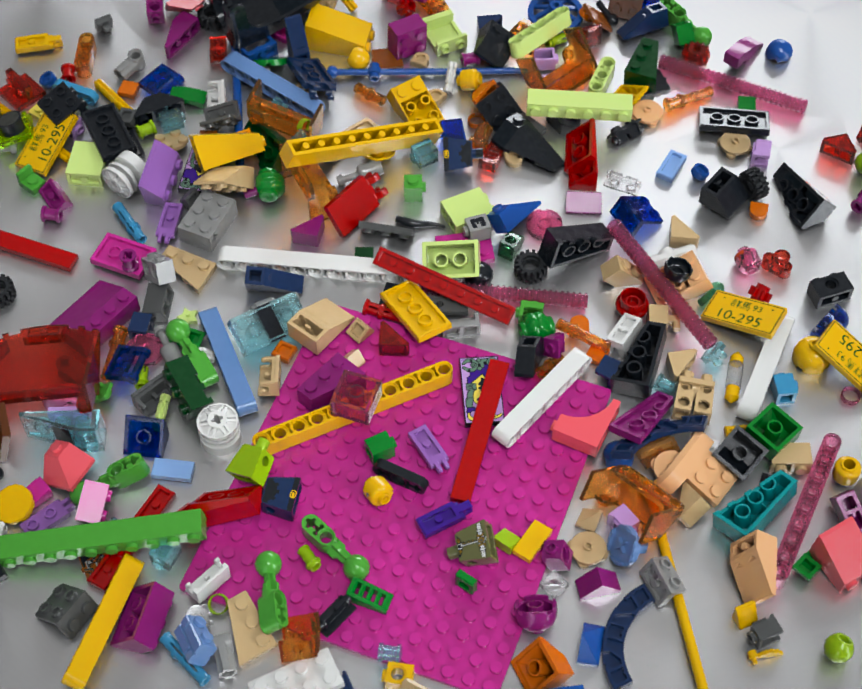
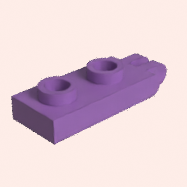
(169, 221)
(429, 448)
(49, 516)

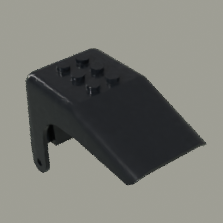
(253, 20)

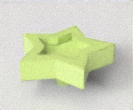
(189, 316)

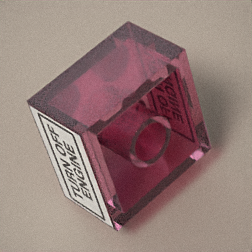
(356, 397)

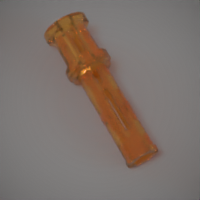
(681, 100)
(117, 339)

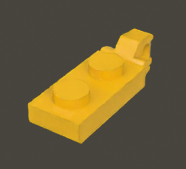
(37, 43)

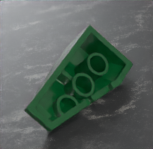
(270, 157)

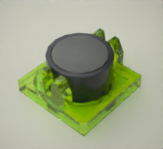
(15, 128)

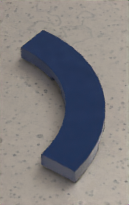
(627, 449)
(615, 634)

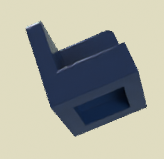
(140, 324)
(607, 367)

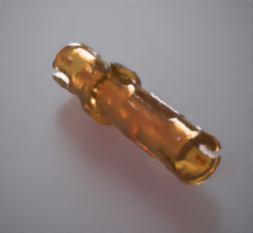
(575, 331)

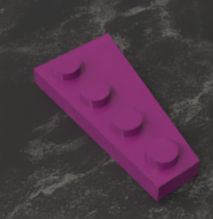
(642, 418)

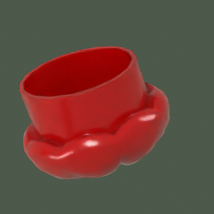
(633, 302)

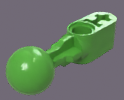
(677, 13)
(179, 332)
(118, 474)
(353, 565)
(273, 603)

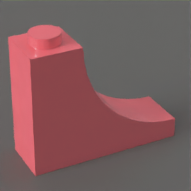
(585, 433)

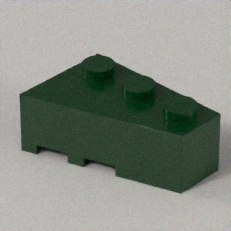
(643, 65)
(186, 387)

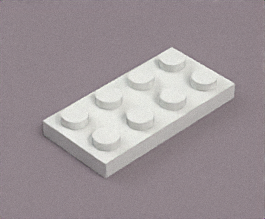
(303, 674)

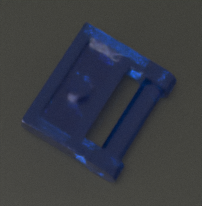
(158, 78)
(122, 361)

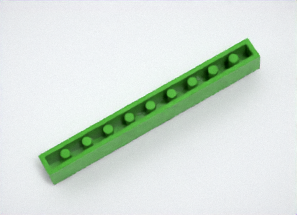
(103, 538)

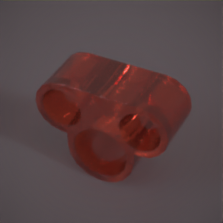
(773, 263)

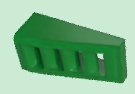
(371, 589)

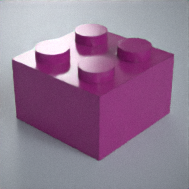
(407, 36)

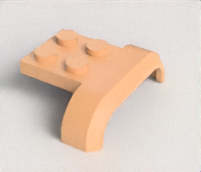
(699, 470)

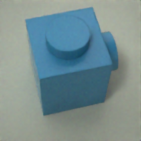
(784, 388)

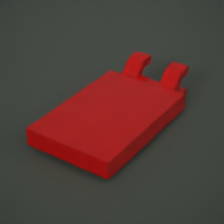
(354, 203)

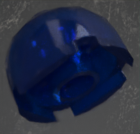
(839, 315)

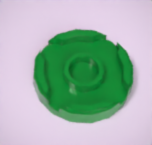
(271, 61)

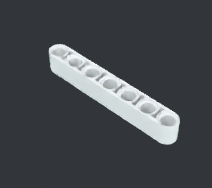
(764, 371)
(541, 397)

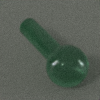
(705, 298)

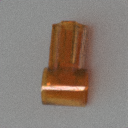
(481, 135)

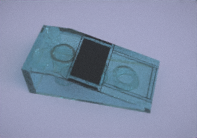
(264, 324)
(80, 429)

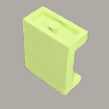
(444, 34)
(85, 165)
(463, 206)

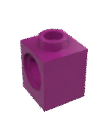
(155, 11)
(557, 555)

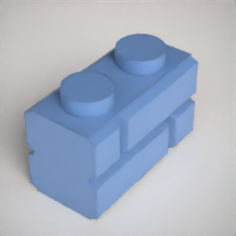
(195, 640)

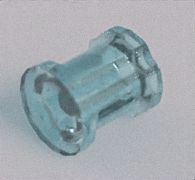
(665, 384)
(389, 653)

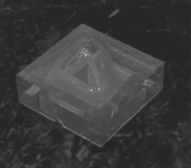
(554, 584)

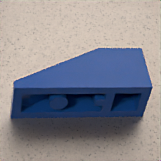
(508, 216)

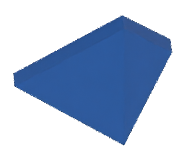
(591, 645)

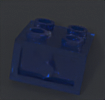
(635, 212)

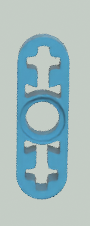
(87, 94)

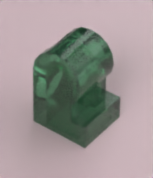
(510, 245)

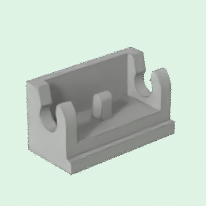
(463, 327)

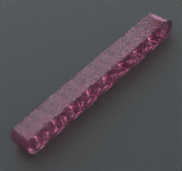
(806, 501)

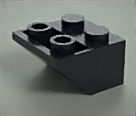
(723, 193)

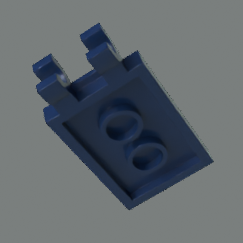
(312, 76)

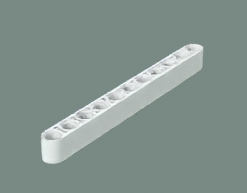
(306, 264)

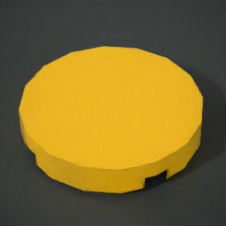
(15, 504)

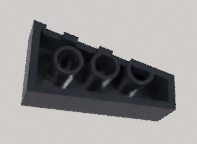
(573, 243)
(639, 368)

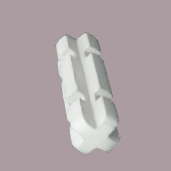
(450, 77)

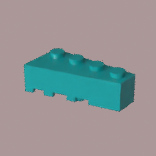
(756, 507)

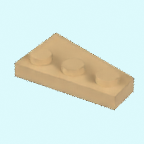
(190, 267)
(247, 633)

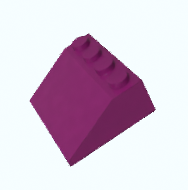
(101, 309)

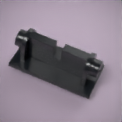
(619, 134)
(336, 614)

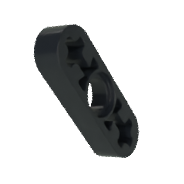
(400, 476)

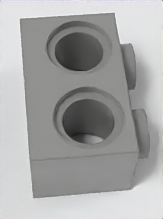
(158, 268)

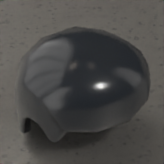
(677, 269)
(485, 276)

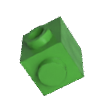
(413, 188)

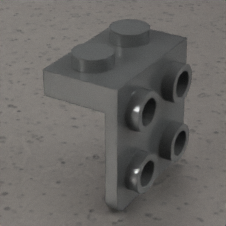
(221, 115)
(67, 609)

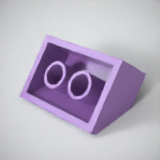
(160, 174)

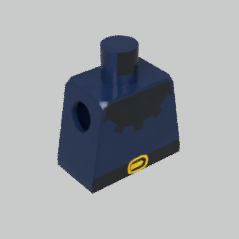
(459, 153)
(281, 496)

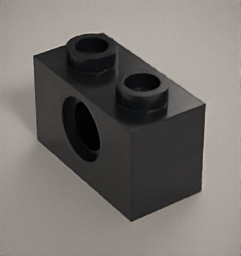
(830, 290)

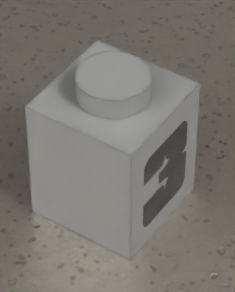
(477, 227)

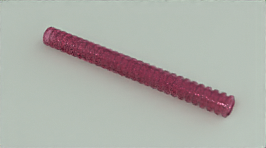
(732, 83)
(661, 284)
(516, 294)

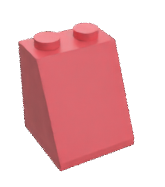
(840, 554)

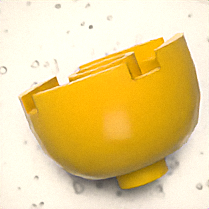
(808, 358)

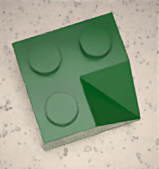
(774, 429)

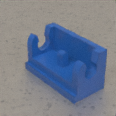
(266, 50)

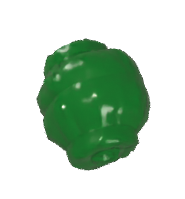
(270, 185)
(536, 325)

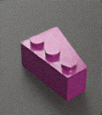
(319, 388)

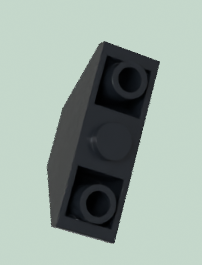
(157, 103)
(528, 356)

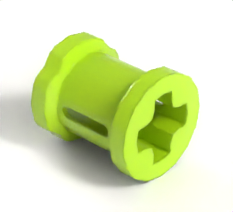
(146, 129)

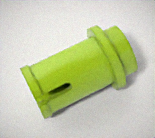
(556, 40)
(143, 377)
(312, 562)

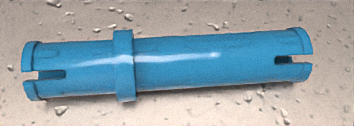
(132, 227)
(169, 641)

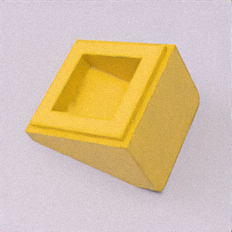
(745, 614)

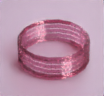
(851, 389)

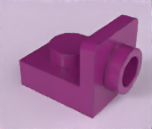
(554, 345)

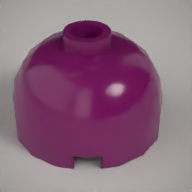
(536, 613)

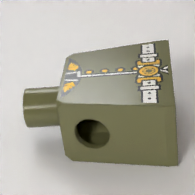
(475, 545)

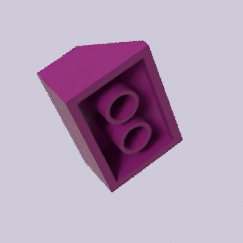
(143, 618)

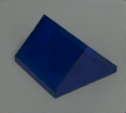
(145, 436)

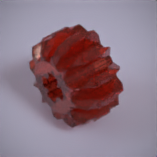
(696, 53)

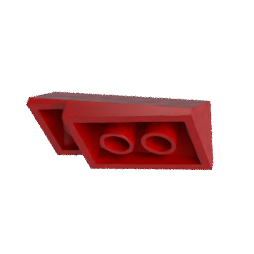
(582, 157)
(228, 504)

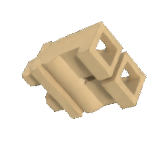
(694, 390)

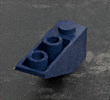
(646, 20)
(296, 37)
(272, 280)

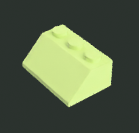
(453, 258)

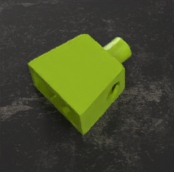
(252, 463)

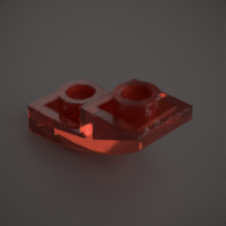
(218, 49)

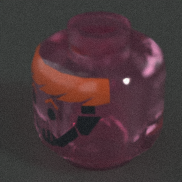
(748, 260)

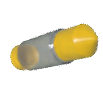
(734, 377)

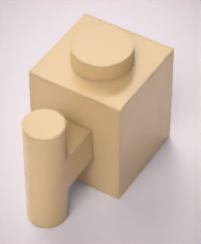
(659, 314)

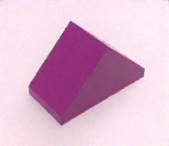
(309, 232)
(597, 583)

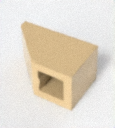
(621, 272)
(793, 459)

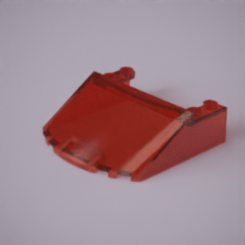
(51, 365)

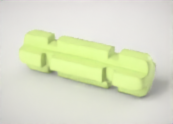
(163, 405)

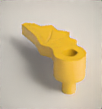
(753, 655)

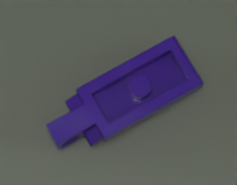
(443, 517)

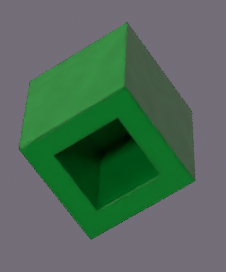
(683, 33)
(380, 447)

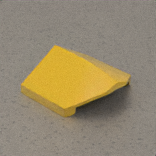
(637, 91)

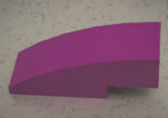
(742, 51)

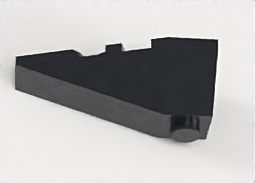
(523, 138)
(803, 200)

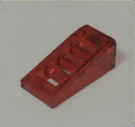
(487, 164)

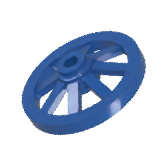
(574, 5)

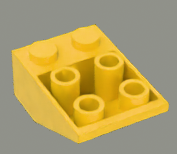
(413, 101)

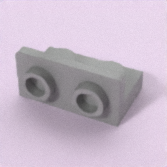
(662, 580)

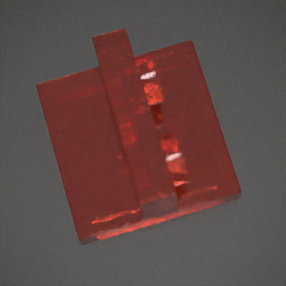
(21, 90)

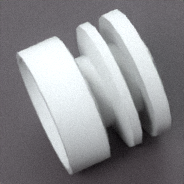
(124, 173)
(219, 429)

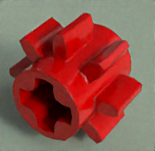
(405, 7)
(760, 292)

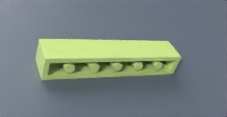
(579, 105)

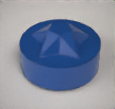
(47, 79)
(700, 171)

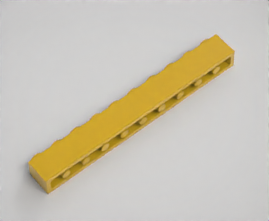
(358, 142)

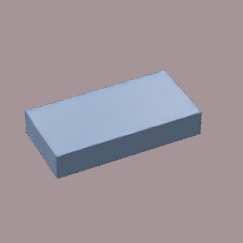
(671, 166)
(173, 470)

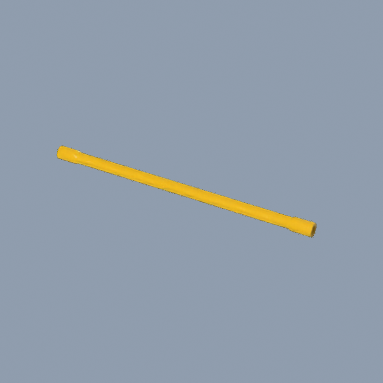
(685, 624)

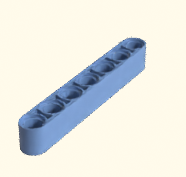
(272, 84)
(228, 362)

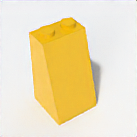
(336, 32)
(222, 148)

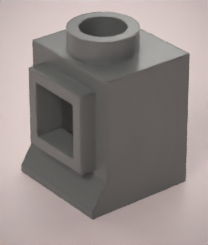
(764, 632)

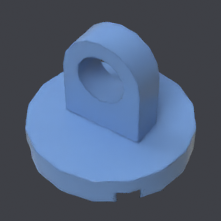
(624, 545)

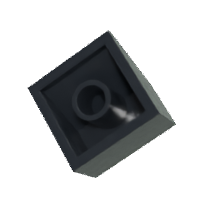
(493, 44)
(740, 452)

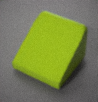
(506, 540)

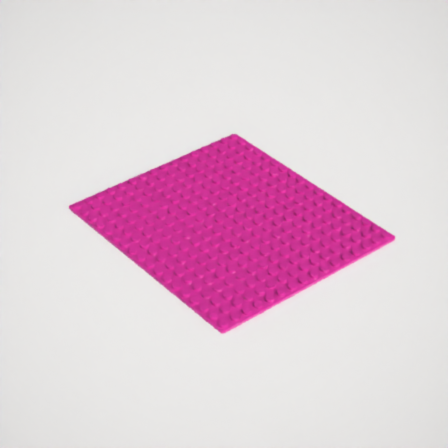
(441, 627)

